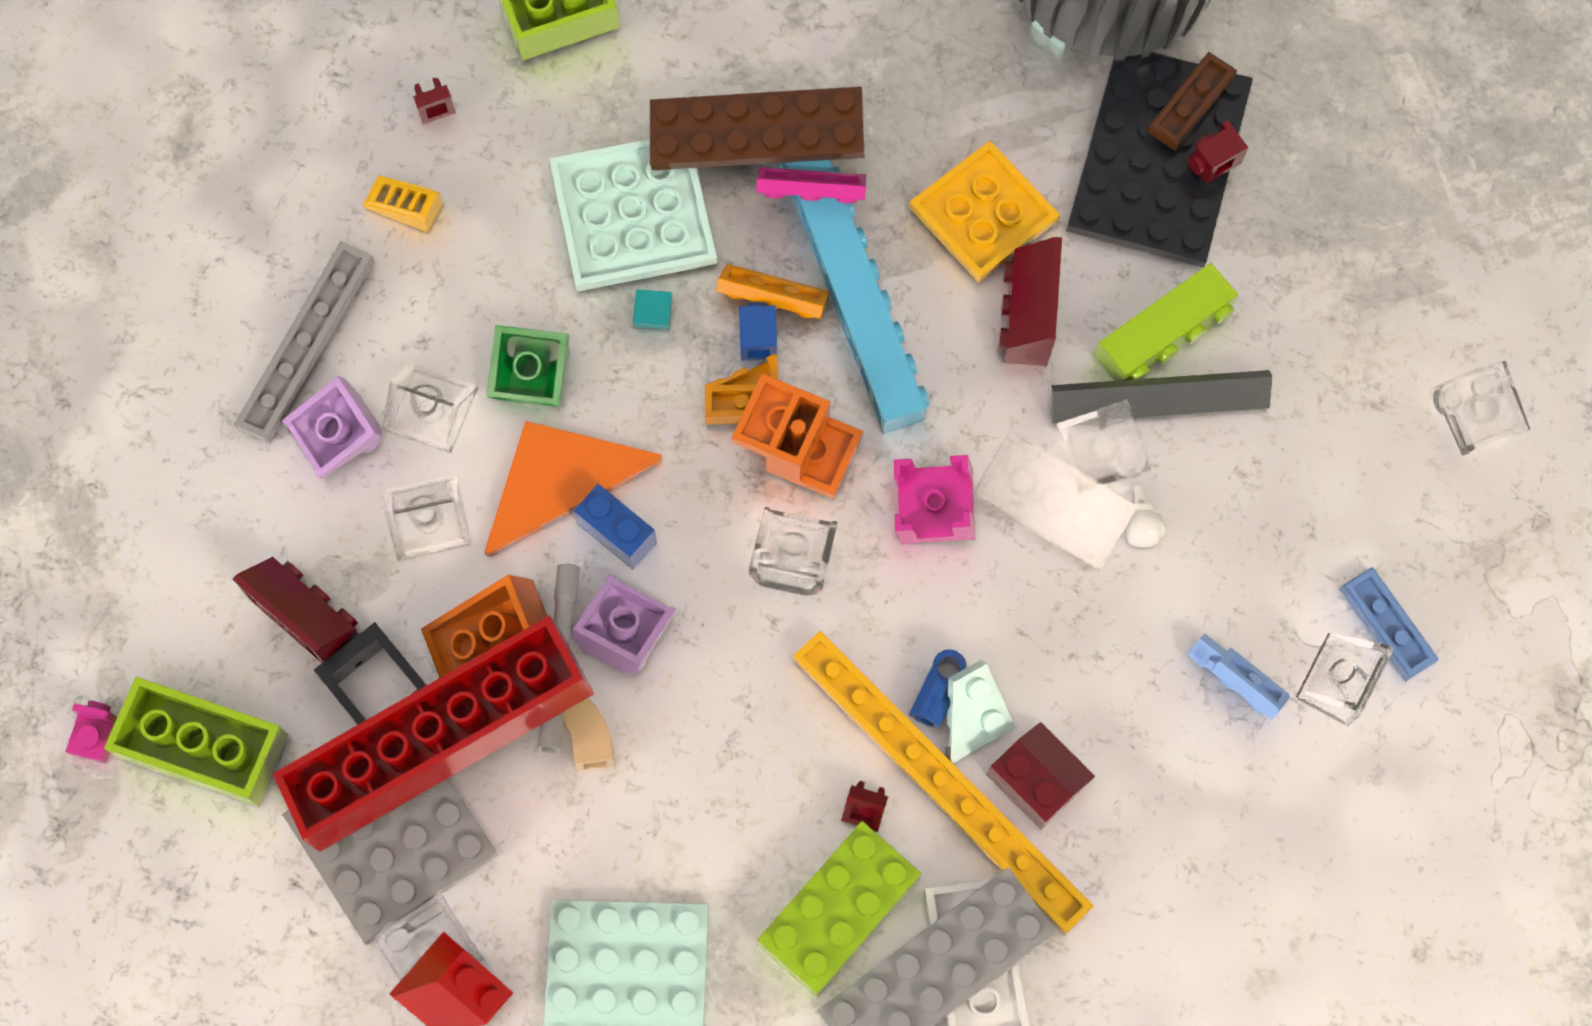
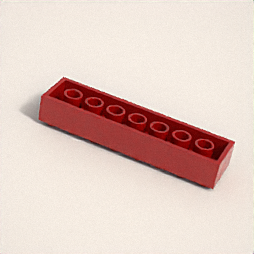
(432, 734)

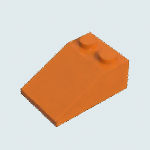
(483, 622)

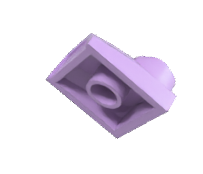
(334, 427)
(621, 626)

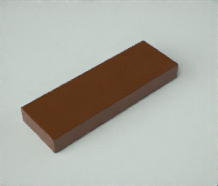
(1192, 101)

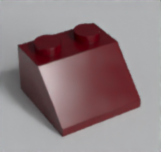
(1039, 775)

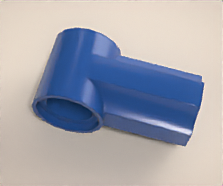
(933, 697)

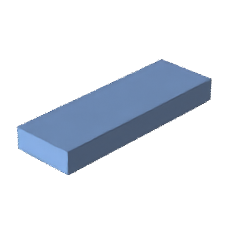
(1389, 623)

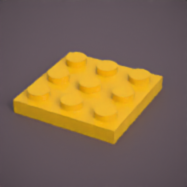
(984, 211)

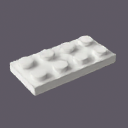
(1001, 1001)

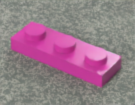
(811, 184)

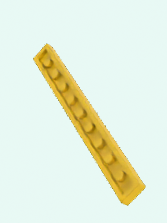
(942, 781)

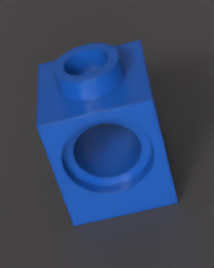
(757, 331)

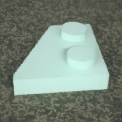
(975, 711)

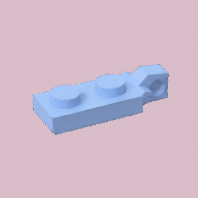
(1240, 675)

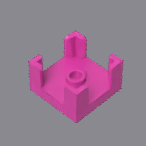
(935, 501)

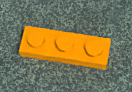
(785, 294)

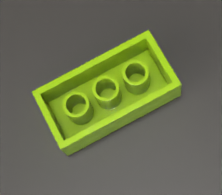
(197, 741)
(838, 909)

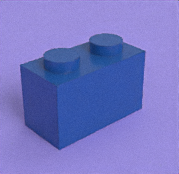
(615, 526)

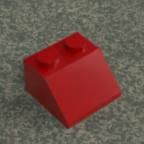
(450, 987)

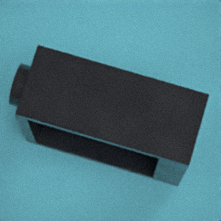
(356, 654)

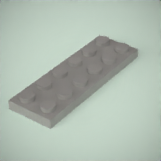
(946, 960)

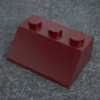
(1031, 303)
(296, 608)

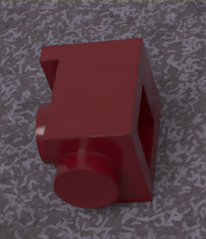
(1218, 153)

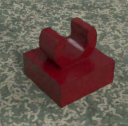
(433, 103)
(865, 806)

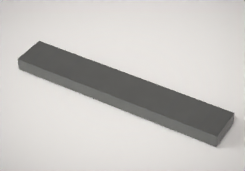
(1166, 394)

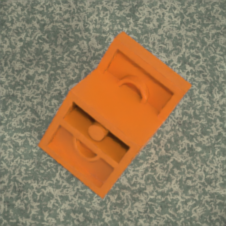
(797, 436)

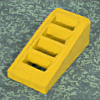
(422, 220)

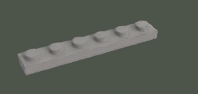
(304, 342)

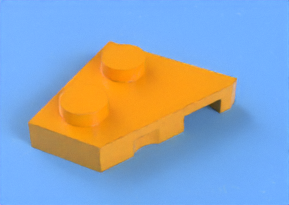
(729, 396)

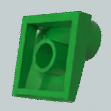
(528, 365)

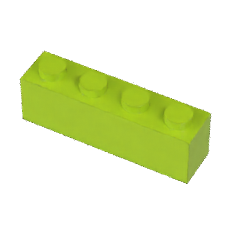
(1167, 325)

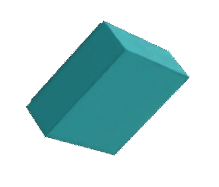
(652, 309)

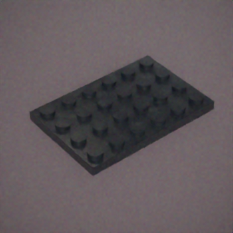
(1137, 186)

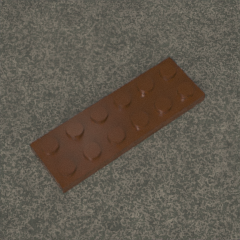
(756, 128)

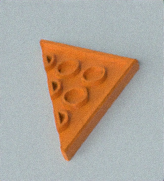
(554, 475)

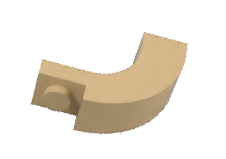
(589, 737)

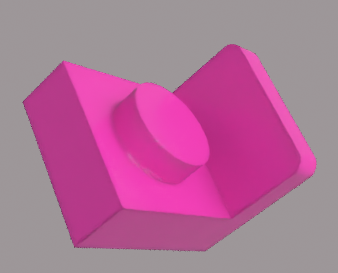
(91, 731)

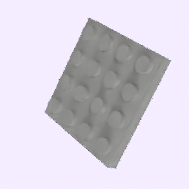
(402, 858)

